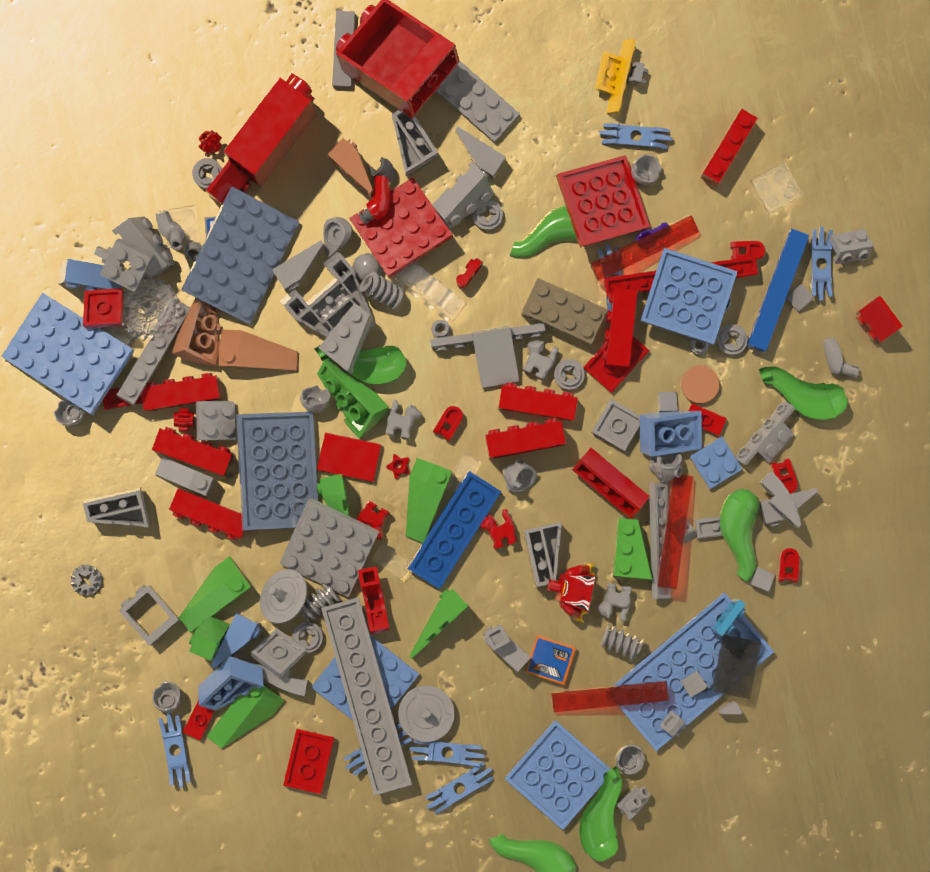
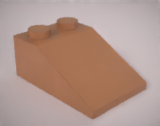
(347, 160)

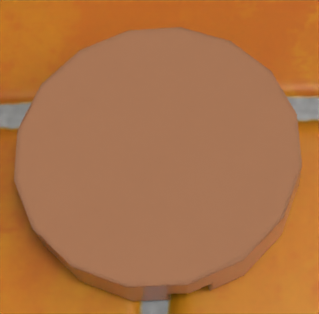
(700, 384)

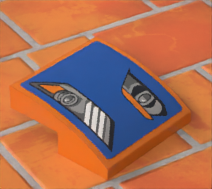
(551, 660)

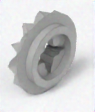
(197, 172)
(493, 221)
(732, 330)
(578, 373)
(95, 579)
(313, 629)

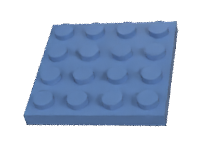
(688, 296)
(395, 674)
(558, 774)

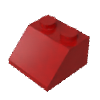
(228, 177)
(878, 320)

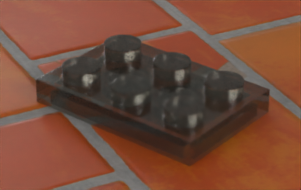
(736, 666)

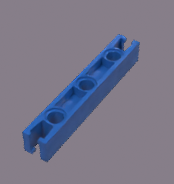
(777, 290)

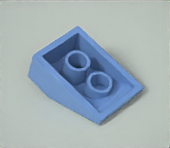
(670, 432)
(239, 634)

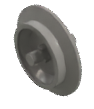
(283, 596)
(426, 713)

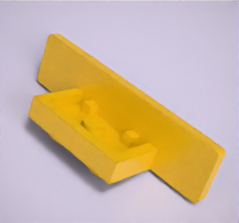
(613, 74)

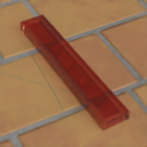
(644, 247)
(675, 532)
(610, 696)

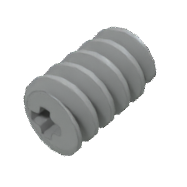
(381, 289)
(318, 601)
(621, 642)

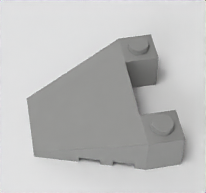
(332, 302)

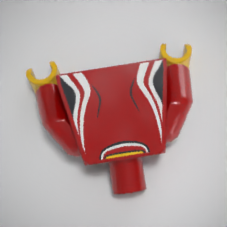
(574, 590)

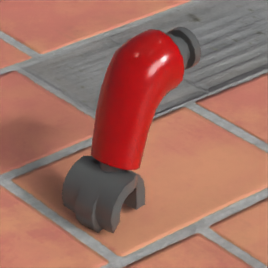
(380, 202)

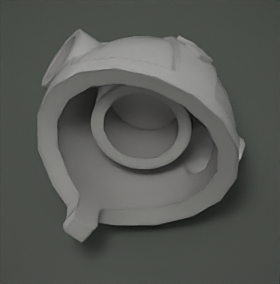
(666, 466)
(519, 476)

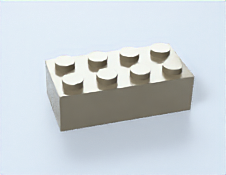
(564, 311)

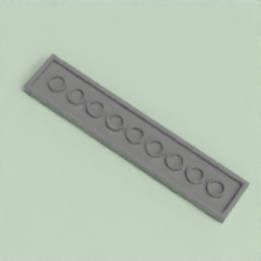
(366, 696)

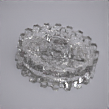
(150, 310)

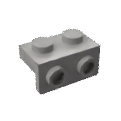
(851, 246)

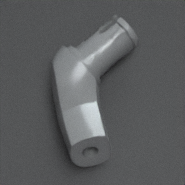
(170, 229)
(835, 360)

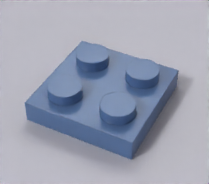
(715, 462)

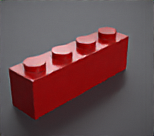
(729, 147)
(621, 327)
(180, 393)
(537, 402)
(193, 452)
(610, 483)
(208, 513)

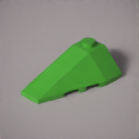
(334, 493)
(444, 613)
(245, 714)

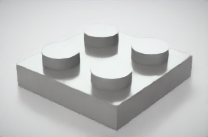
(215, 420)
(617, 425)
(278, 653)

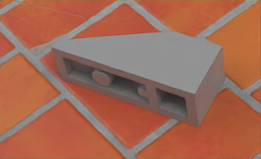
(484, 156)
(295, 269)
(185, 476)
(773, 517)

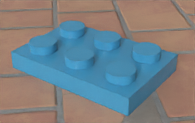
(724, 623)

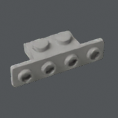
(770, 436)

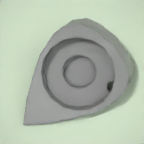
(336, 234)

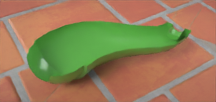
(551, 229)
(375, 365)
(812, 400)
(737, 524)
(597, 823)
(538, 854)

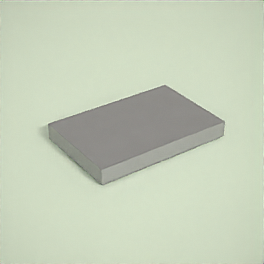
(495, 356)

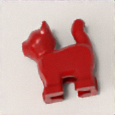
(375, 520)
(504, 530)

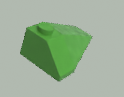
(358, 403)
(426, 490)
(217, 591)

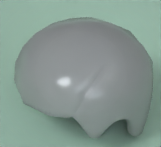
(646, 169)
(366, 264)
(315, 399)
(68, 413)
(166, 697)
(630, 759)

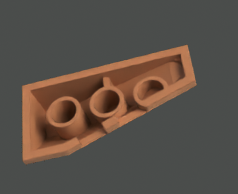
(199, 335)
(249, 351)

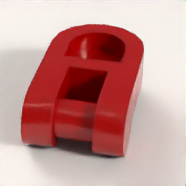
(752, 248)
(472, 267)
(452, 416)
(789, 480)
(789, 558)

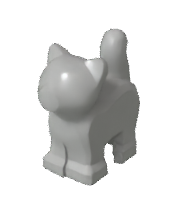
(539, 361)
(401, 422)
(613, 598)

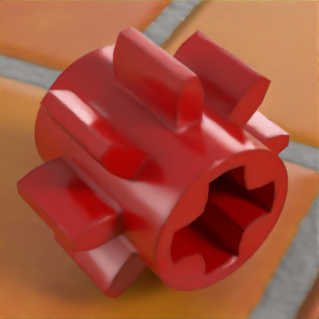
(210, 142)
(183, 419)

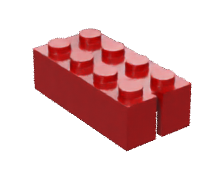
(526, 439)

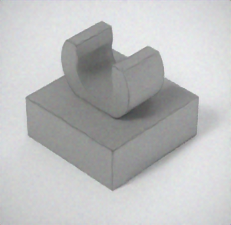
(636, 72)
(497, 637)
(672, 724)

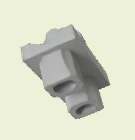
(633, 801)

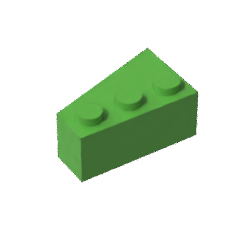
(629, 552)
(208, 638)

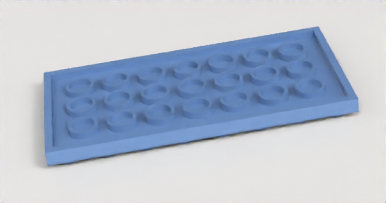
(686, 651)

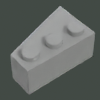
(413, 142)
(464, 197)
(140, 233)
(347, 338)
(118, 508)
(543, 552)

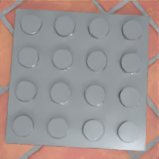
(329, 547)

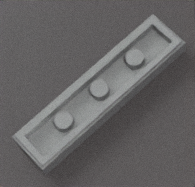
(343, 24)

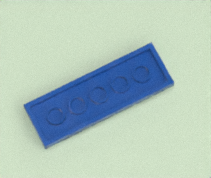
(454, 529)

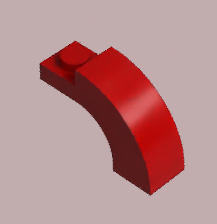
(374, 600)

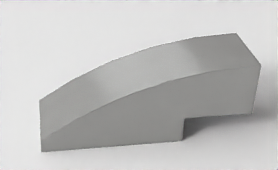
(781, 499)
(286, 683)

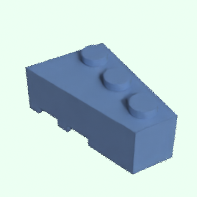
(84, 275)
(229, 681)

